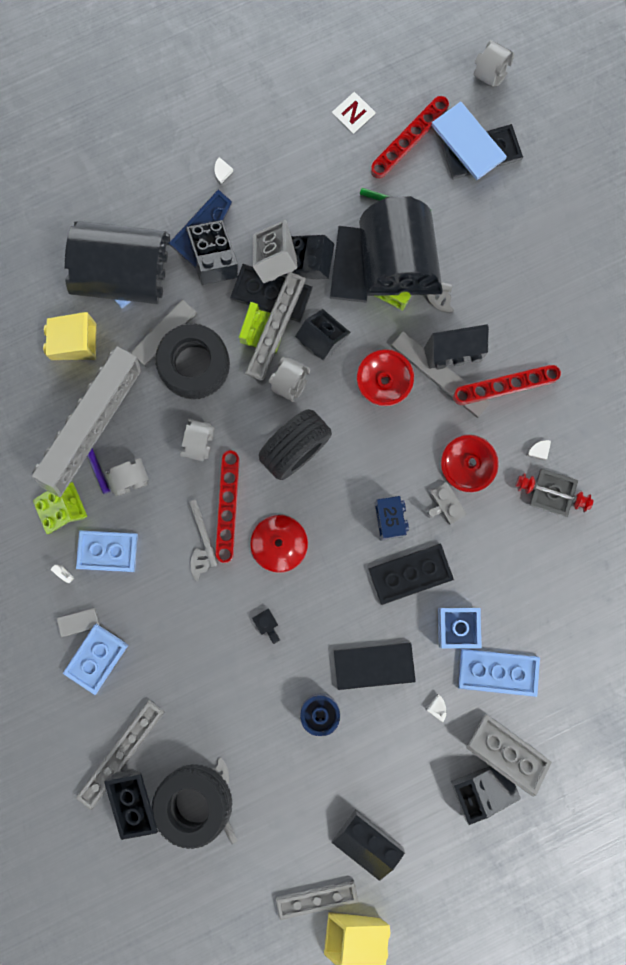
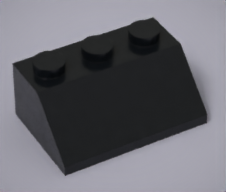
(457, 346)
(130, 804)
(368, 846)

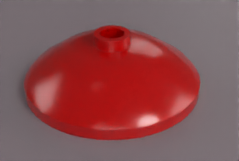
(386, 365)
(458, 467)
(293, 545)

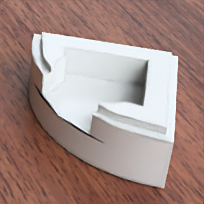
(222, 170)
(540, 450)
(62, 573)
(438, 708)

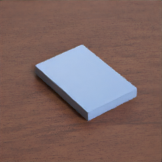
(107, 551)
(95, 659)

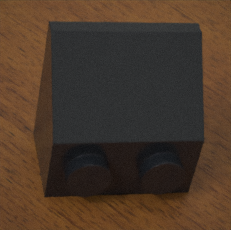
(322, 334)

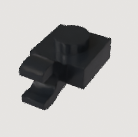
(266, 623)

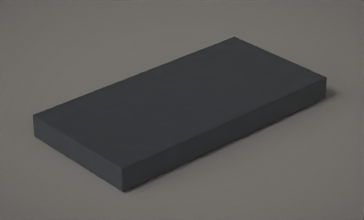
(502, 136)
(348, 267)
(252, 289)
(411, 574)
(374, 666)

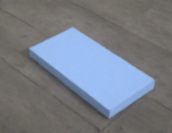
(468, 140)
(499, 672)

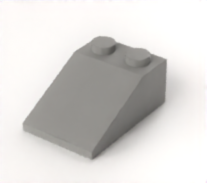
(273, 252)

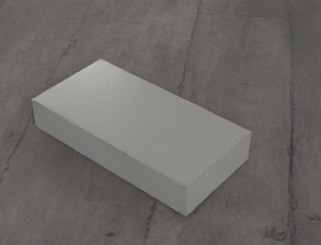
(78, 622)

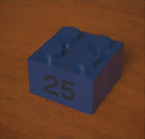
(391, 518)

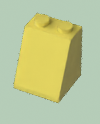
(70, 337)
(356, 940)

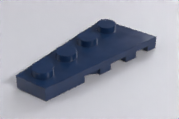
(213, 210)

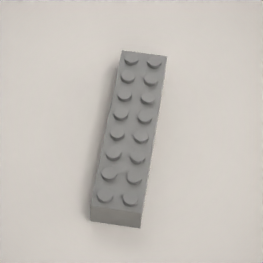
(87, 422)

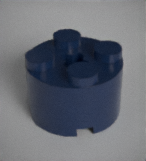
(320, 726)

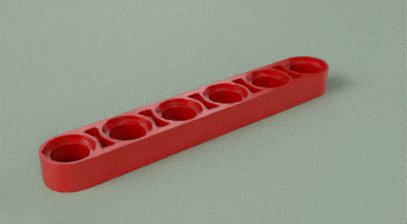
(407, 135)
(505, 381)
(227, 506)

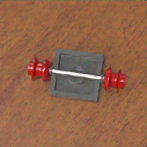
(554, 492)

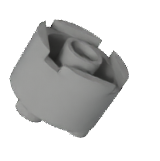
(493, 63)
(289, 378)
(196, 440)
(126, 476)

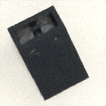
(212, 252)
(313, 256)
(484, 794)

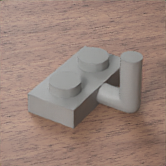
(447, 504)

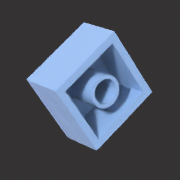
(459, 627)

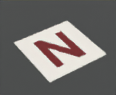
(353, 112)

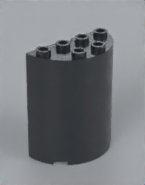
(399, 248)
(116, 262)

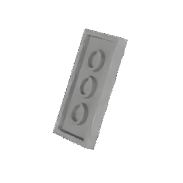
(509, 755)

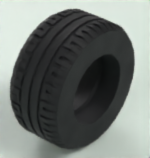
(181, 339)
(295, 444)
(170, 821)

